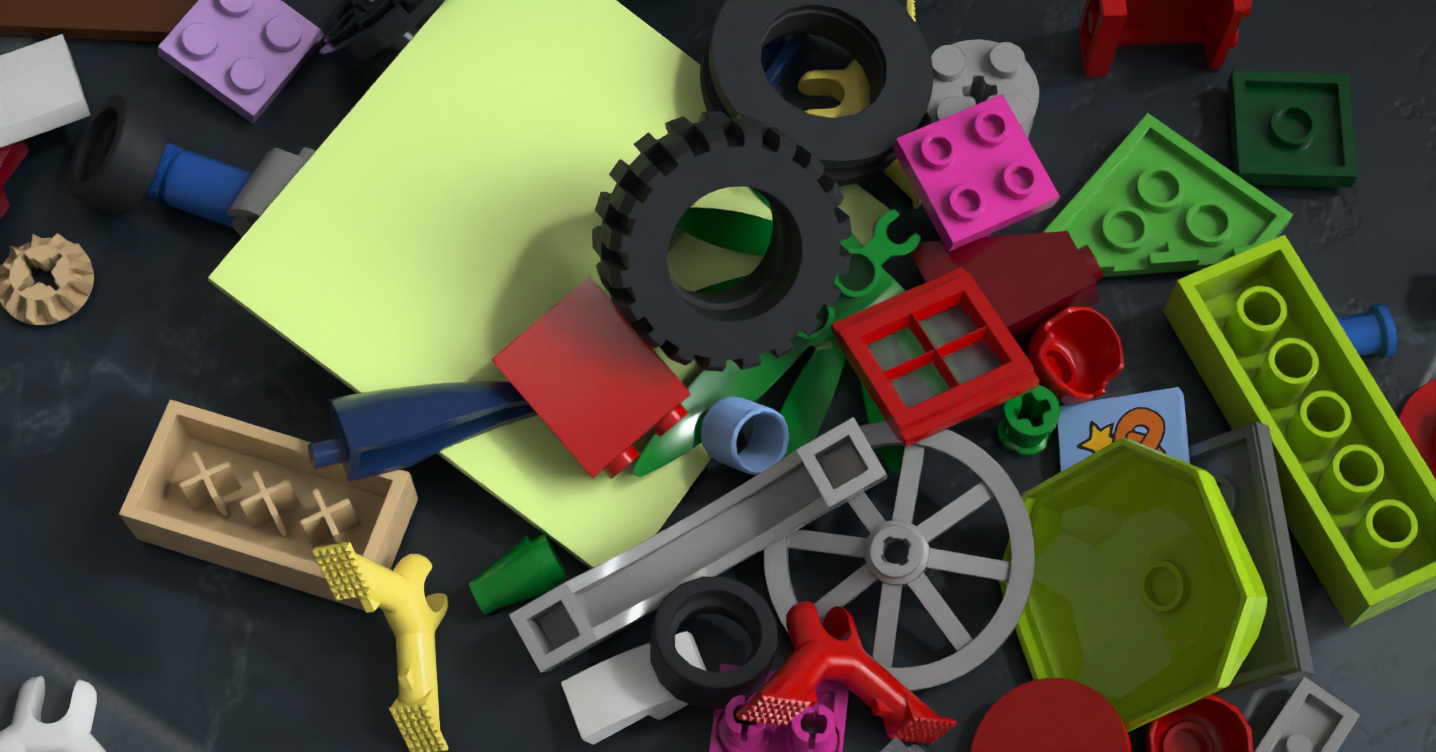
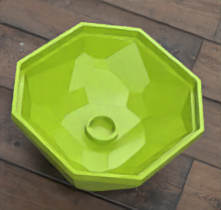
(1138, 582)

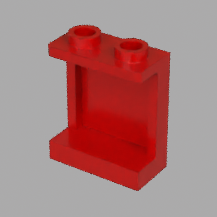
(1148, 22)
(593, 380)

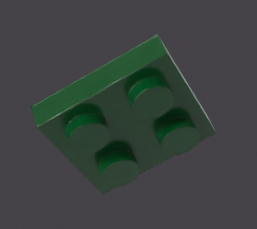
(1292, 128)

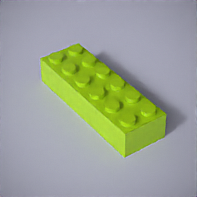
(1341, 455)

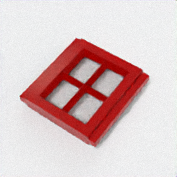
(934, 356)

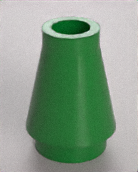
(519, 575)

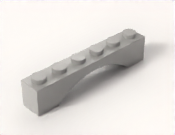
(703, 544)

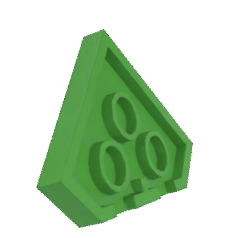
(1166, 208)

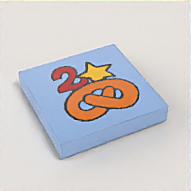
(1147, 417)

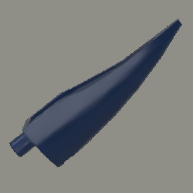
(408, 424)

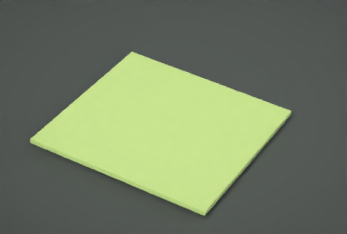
(468, 212)

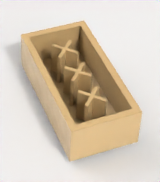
(258, 503)

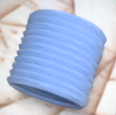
(722, 427)

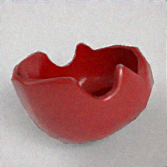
(1076, 354)
(1201, 727)

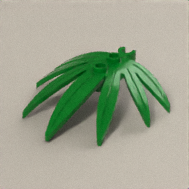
(817, 381)

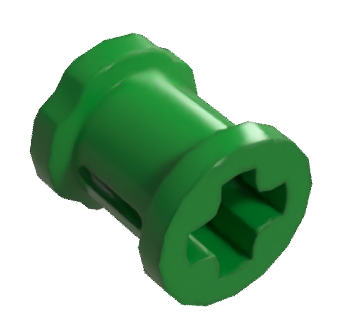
(1019, 435)

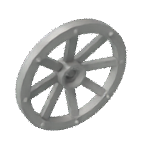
(1017, 573)

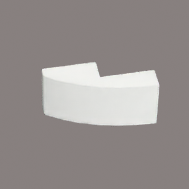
(624, 691)

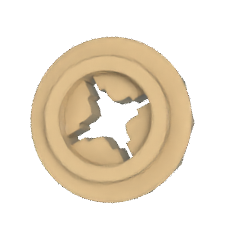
(39, 303)

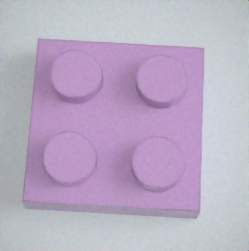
(241, 50)

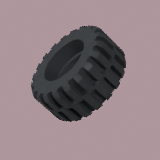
(782, 290)

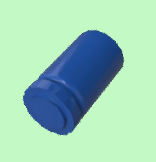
(197, 184)

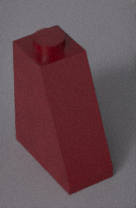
(1020, 274)

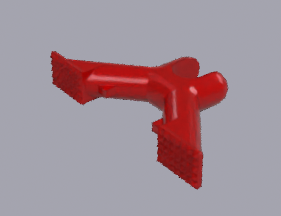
(838, 655)

